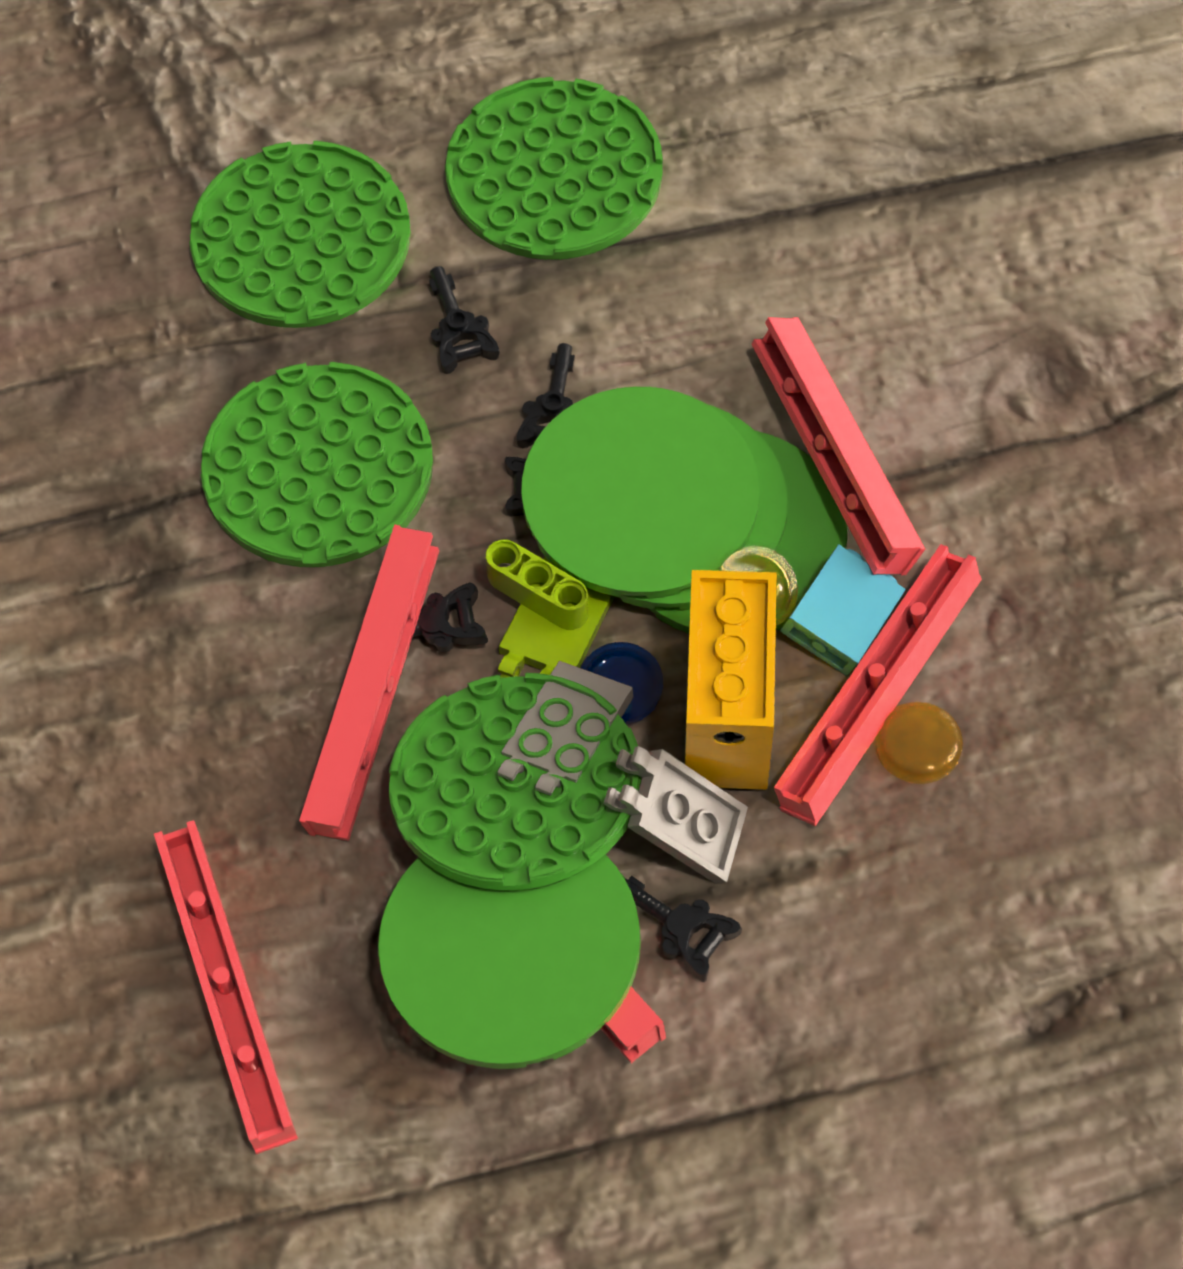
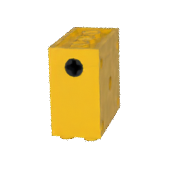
(731, 677)

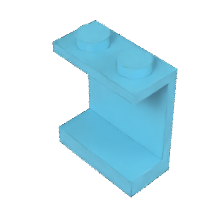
(843, 610)

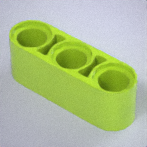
(530, 568)

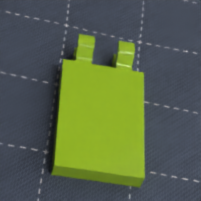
(543, 644)

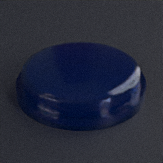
(632, 667)

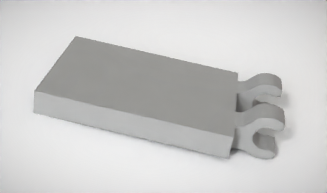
(614, 692)
(680, 812)

